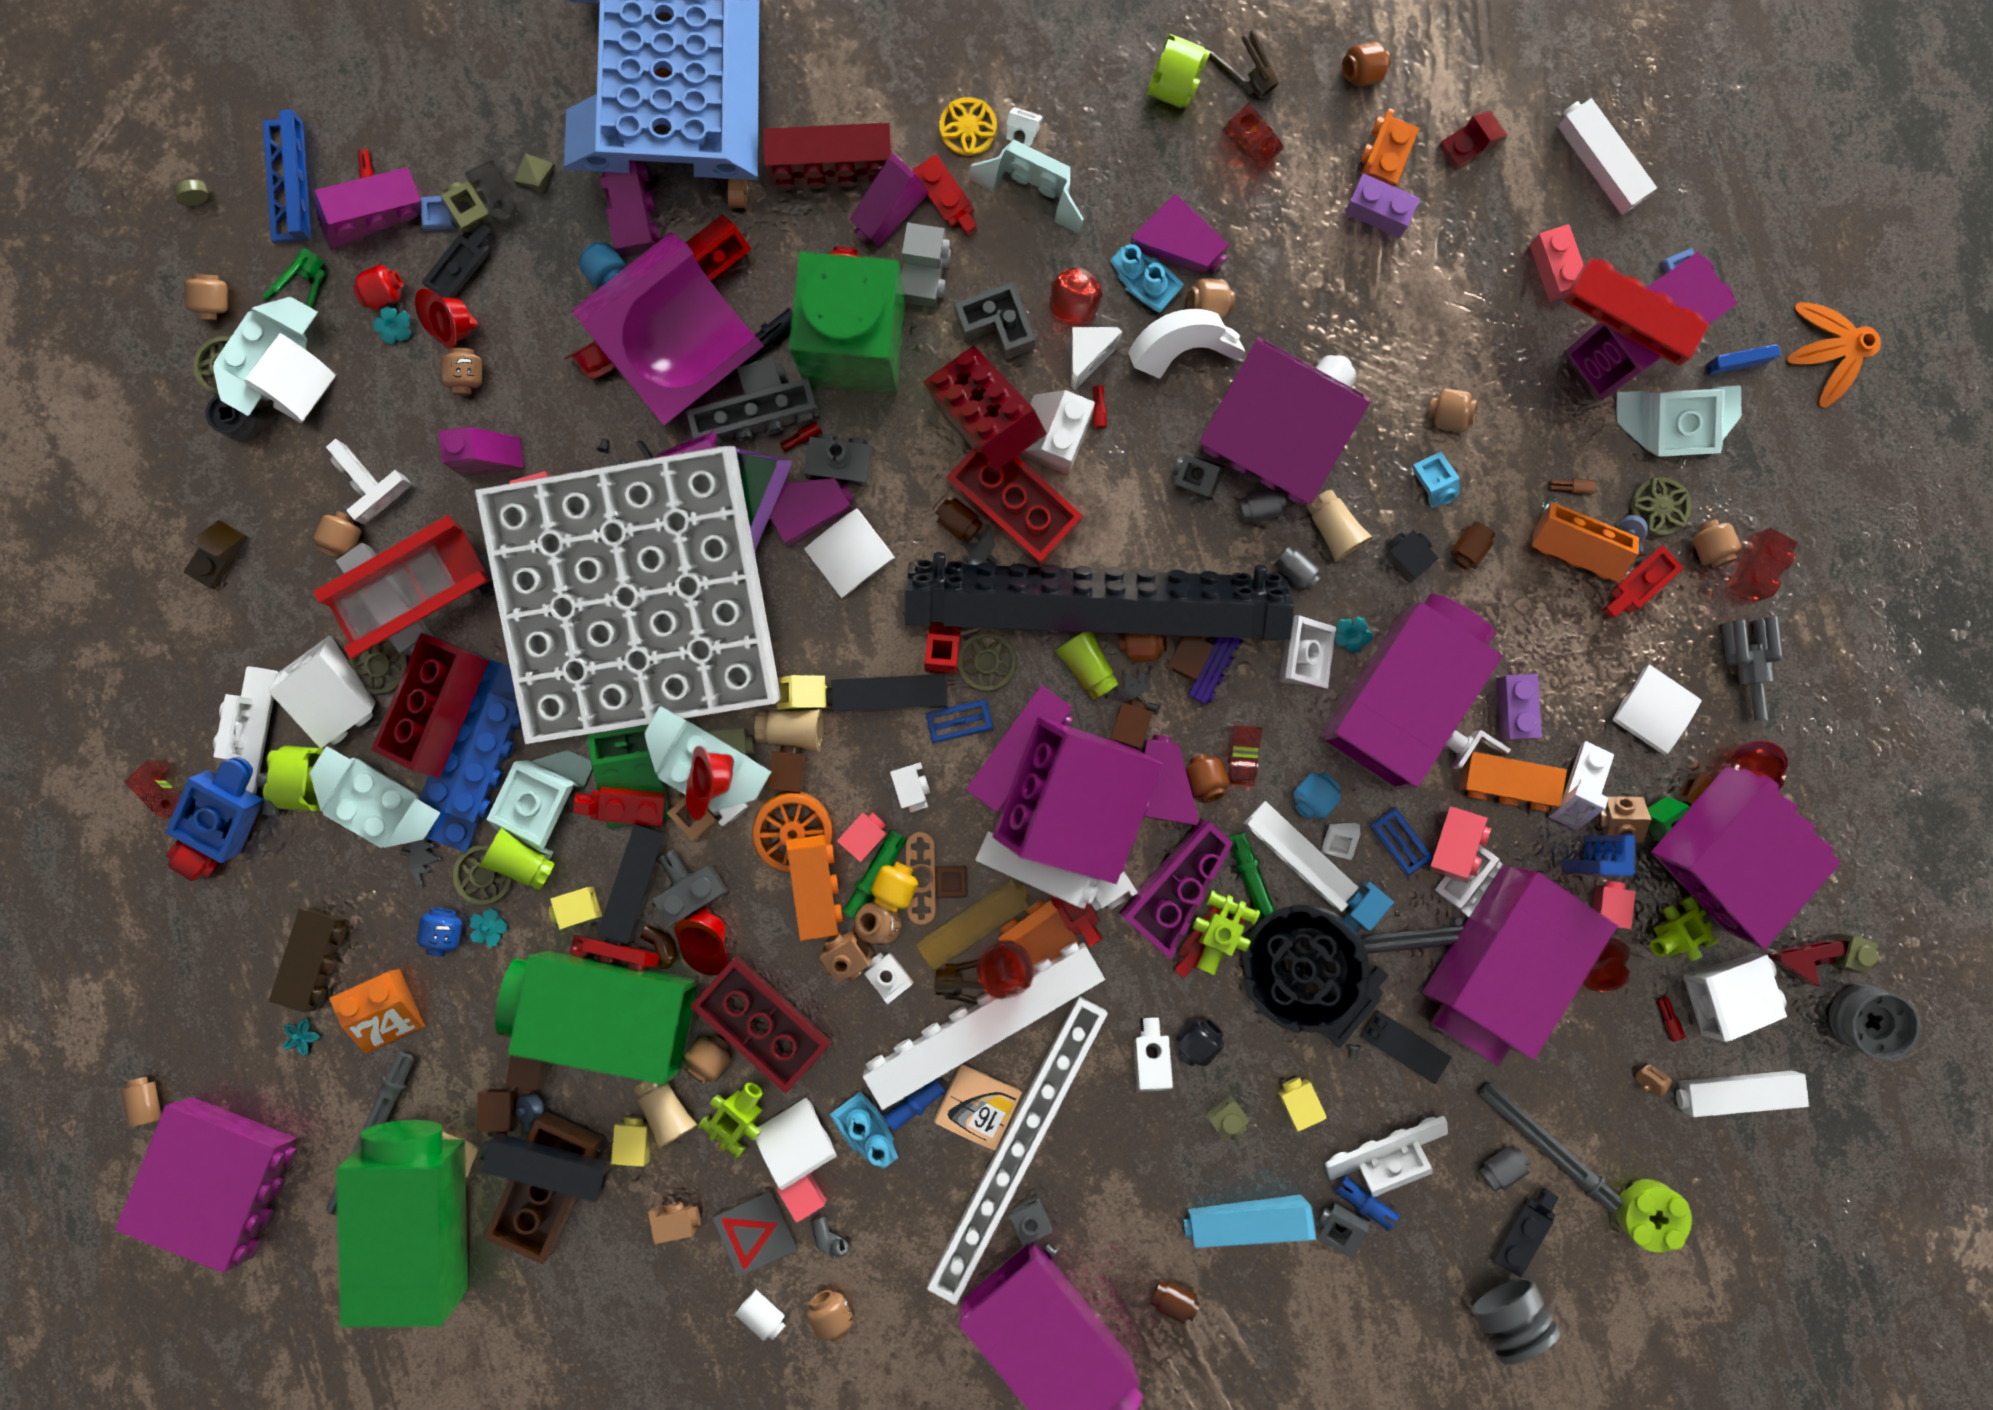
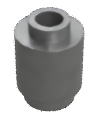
(1262, 505)
(1298, 568)
(1505, 1168)

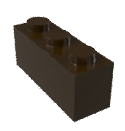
(308, 960)

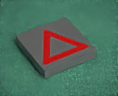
(755, 1233)

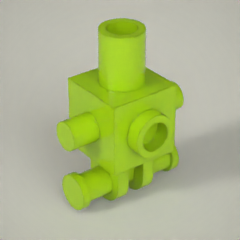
(1683, 931)
(1220, 933)
(734, 1119)

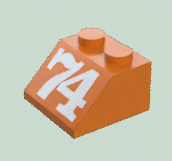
(377, 1011)

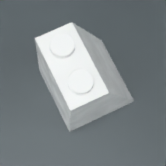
(1065, 422)
(323, 693)
(1735, 996)

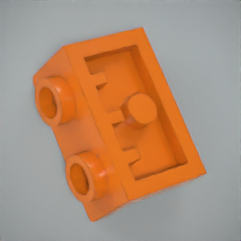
(1390, 148)

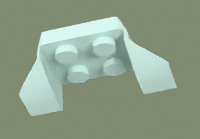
(1032, 167)
(251, 342)
(1680, 420)
(671, 750)
(536, 795)
(369, 801)

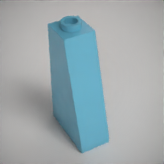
(1251, 1222)

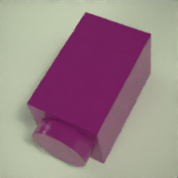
(1414, 691)
(1516, 965)
(1047, 1338)

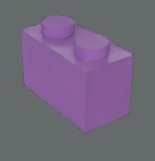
(1382, 205)
(1519, 707)

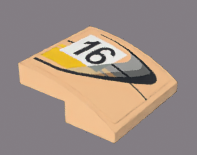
(977, 1106)

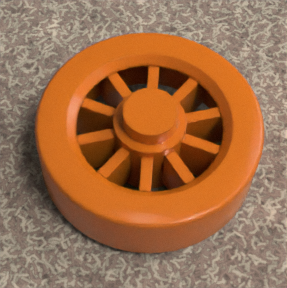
(790, 828)

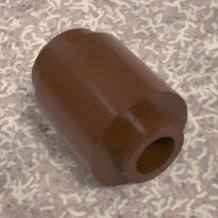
(958, 520)
(1472, 546)
(1174, 1301)

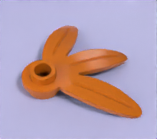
(1849, 345)

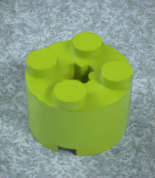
(1177, 71)
(289, 778)
(1664, 1231)

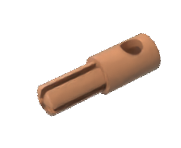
(1577, 485)

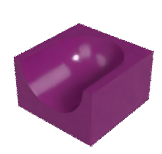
(667, 328)

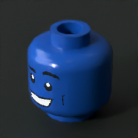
(439, 931)

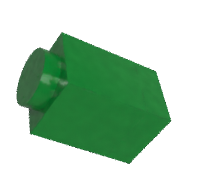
(848, 322)
(596, 1015)
(402, 1227)

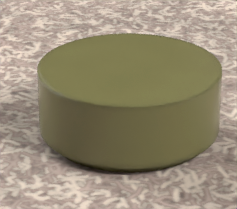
(191, 193)

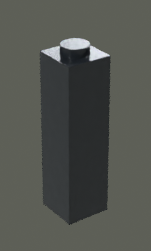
(888, 693)
(633, 885)
(545, 1167)

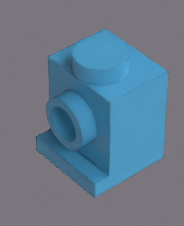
(1367, 907)

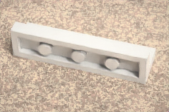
(1301, 856)

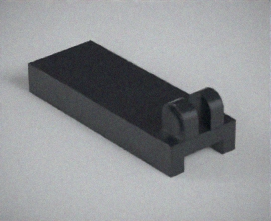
(1406, 1047)

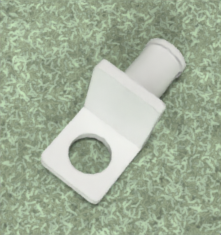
(1465, 745)

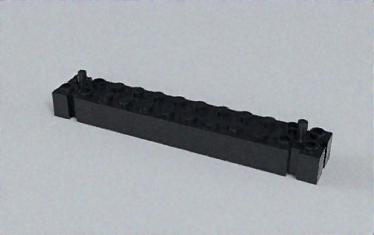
(1098, 599)

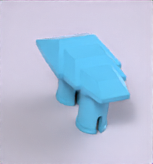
(1146, 277)
(865, 1130)

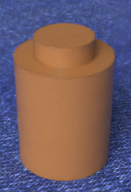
(140, 1102)

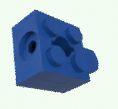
(210, 800)

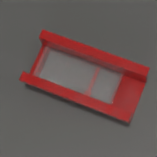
(403, 585)

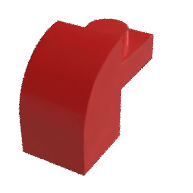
(942, 648)

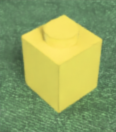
(802, 692)
(575, 908)
(1301, 1103)
(631, 1142)

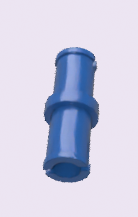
(914, 1104)
(1366, 1203)

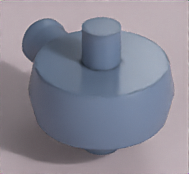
(1636, 526)
(528, 1109)

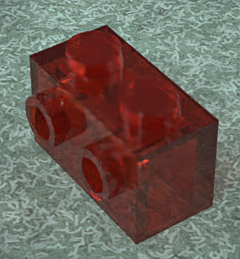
(1762, 565)

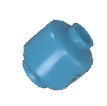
(600, 263)
(1317, 796)

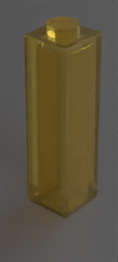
(973, 924)

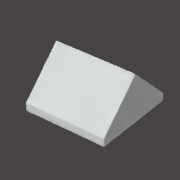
(1089, 350)
(1308, 653)

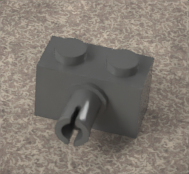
(841, 460)
(688, 890)

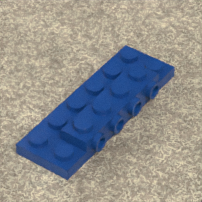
(475, 761)

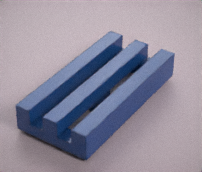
(1743, 359)
(955, 709)
(1384, 820)

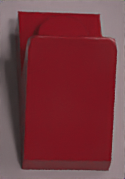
(1473, 139)
(1803, 960)

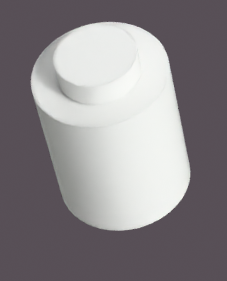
(761, 1316)

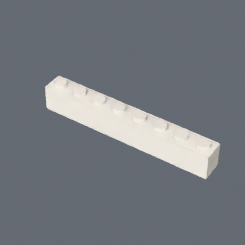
(980, 1026)

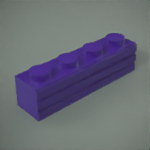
(1212, 671)

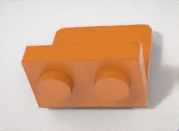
(1039, 932)

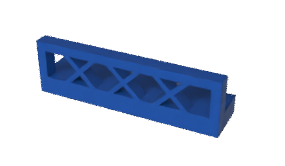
(293, 180)
(1604, 856)

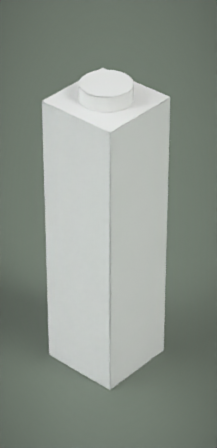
(1606, 155)
(1058, 882)
(1742, 1093)

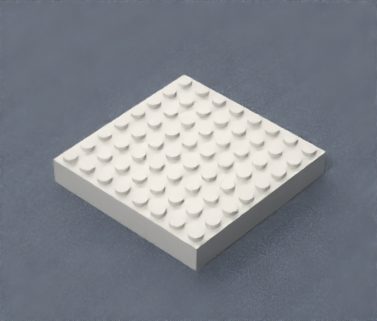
(629, 594)

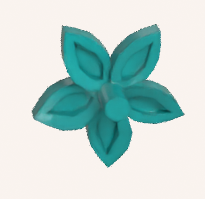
(300, 1036)

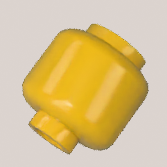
(894, 887)

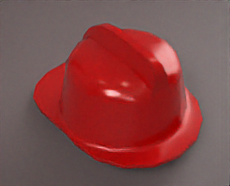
(443, 317)
(592, 360)
(707, 779)
(702, 941)

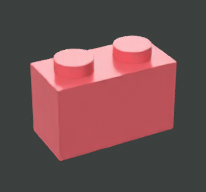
(1557, 260)
(1459, 845)

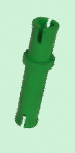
(885, 856)
(1251, 874)

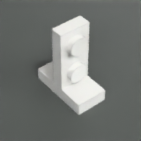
(374, 495)
(1584, 788)

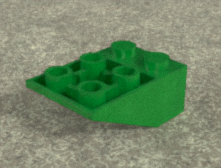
(624, 762)

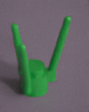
(305, 266)

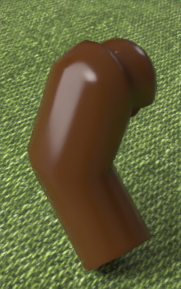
(663, 945)

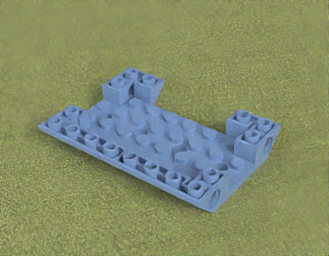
(704, 102)

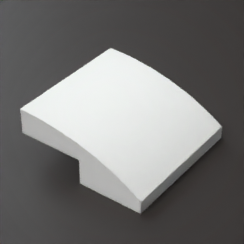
(290, 378)
(849, 553)
(1657, 710)
(1467, 895)
(794, 1144)

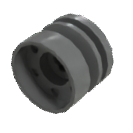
(1889, 1028)
(1516, 1321)

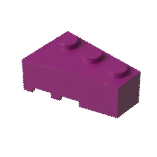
(366, 206)
(630, 210)

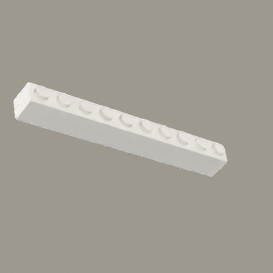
(1016, 1150)

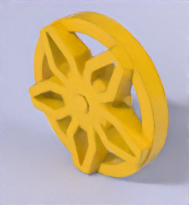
(968, 126)

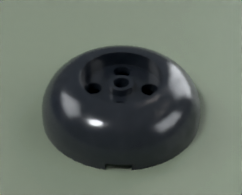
(1283, 993)

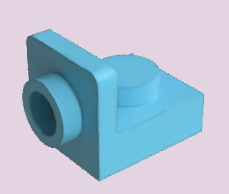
(1438, 479)

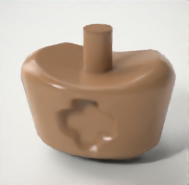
(1653, 1080)

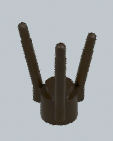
(1262, 77)
(950, 982)

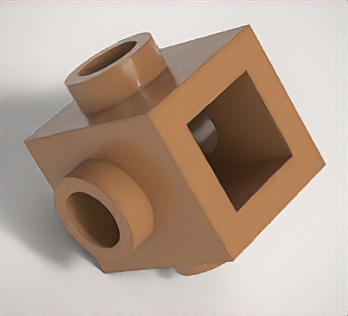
(1625, 817)
(845, 956)

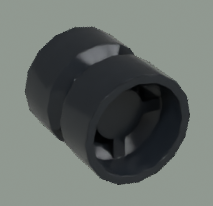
(233, 422)

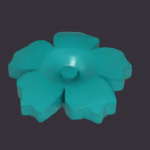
(392, 325)
(1353, 635)
(488, 927)

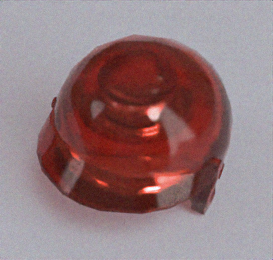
(1075, 295)
(1762, 759)
(1610, 968)
(1005, 970)

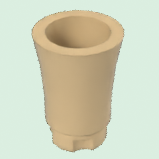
(1337, 525)
(791, 728)
(663, 1112)

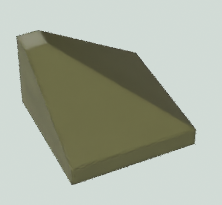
(534, 173)

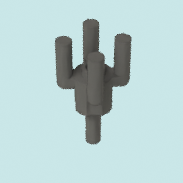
(1753, 660)

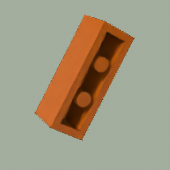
(1585, 542)
(1513, 781)
(813, 887)

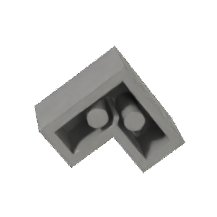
(924, 257)

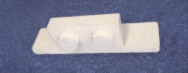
(246, 721)
(1390, 1160)

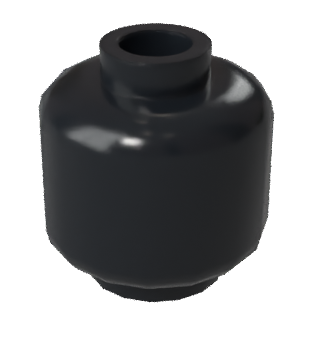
(1200, 1042)

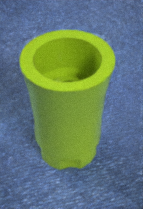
(1088, 664)
(517, 861)

